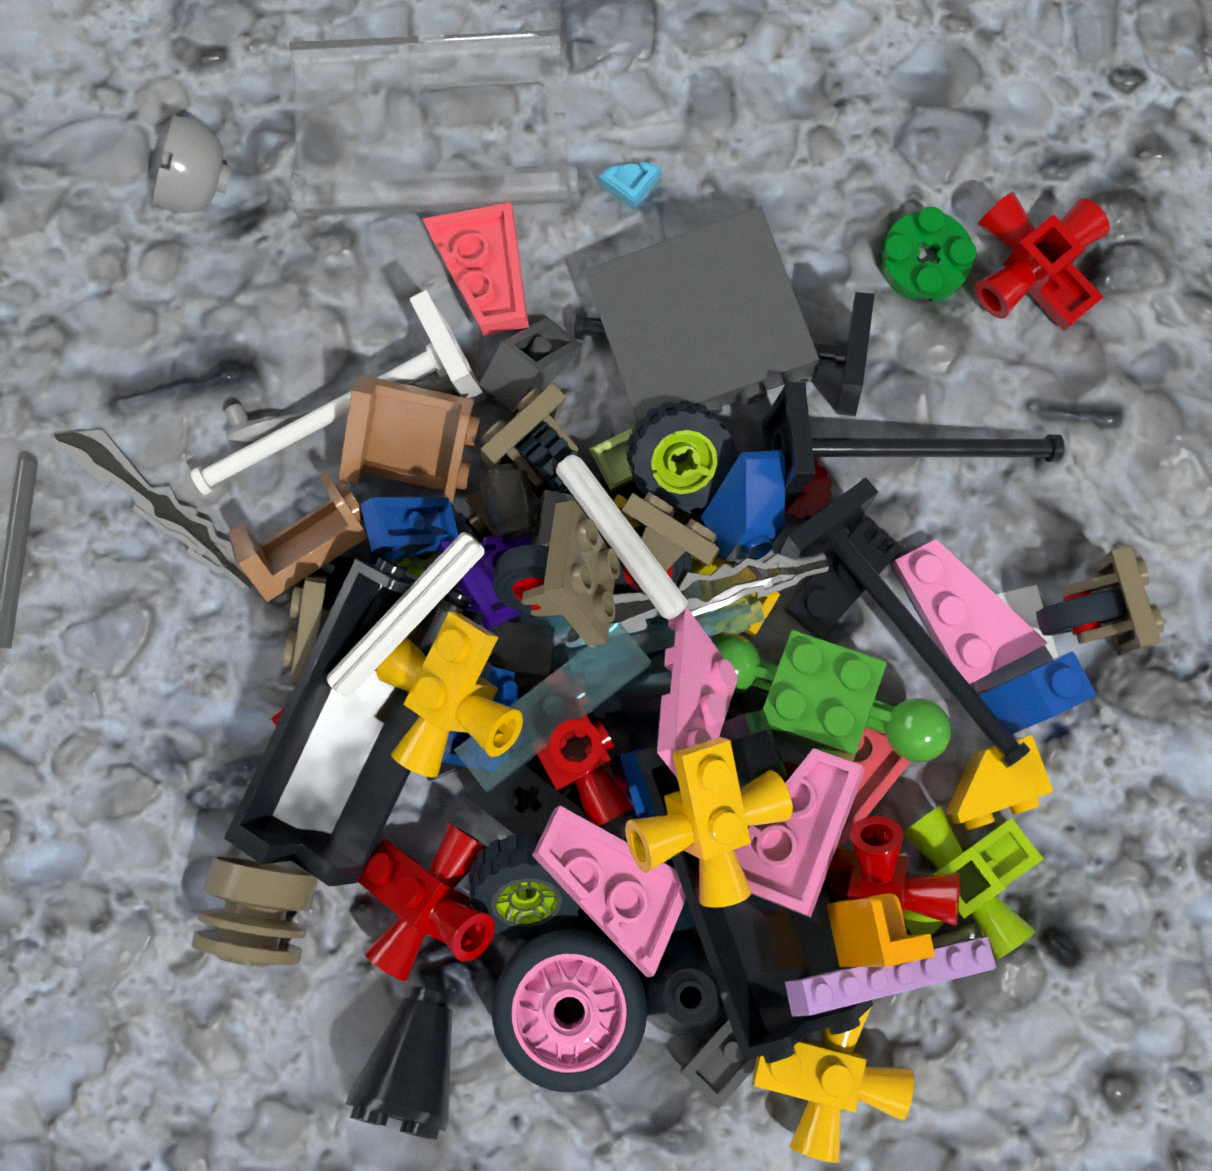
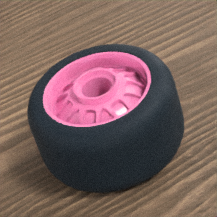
(559, 1053)

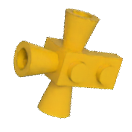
(449, 695)
(710, 820)
(832, 1080)

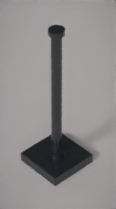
(846, 355)
(788, 430)
(830, 531)

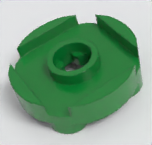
(931, 231)

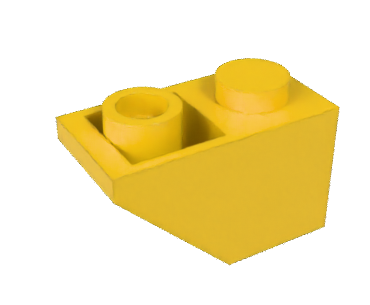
(993, 787)

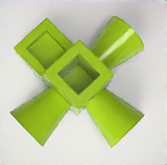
(984, 874)

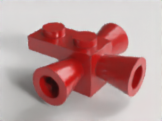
(1042, 260)
(578, 756)
(879, 869)
(426, 902)

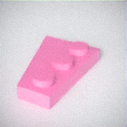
(963, 613)
(699, 689)
(793, 856)
(604, 880)

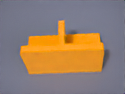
(874, 933)

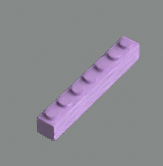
(863, 984)

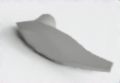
(253, 430)

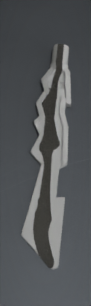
(159, 506)
(716, 590)

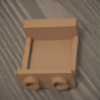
(408, 435)
(303, 545)

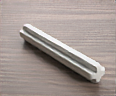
(622, 537)
(405, 614)

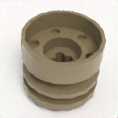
(254, 912)

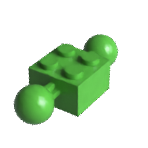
(827, 698)

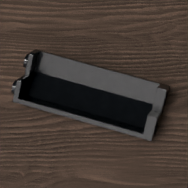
(329, 763)
(756, 941)

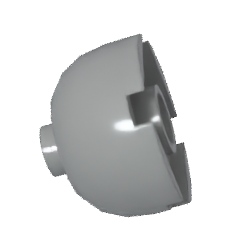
(190, 167)

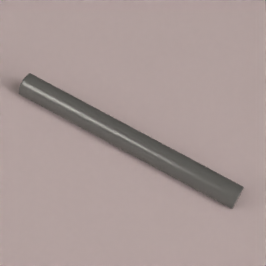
(15, 548)

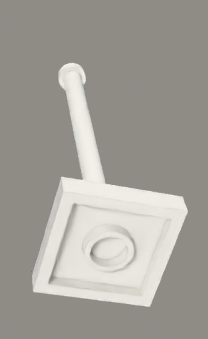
(441, 353)

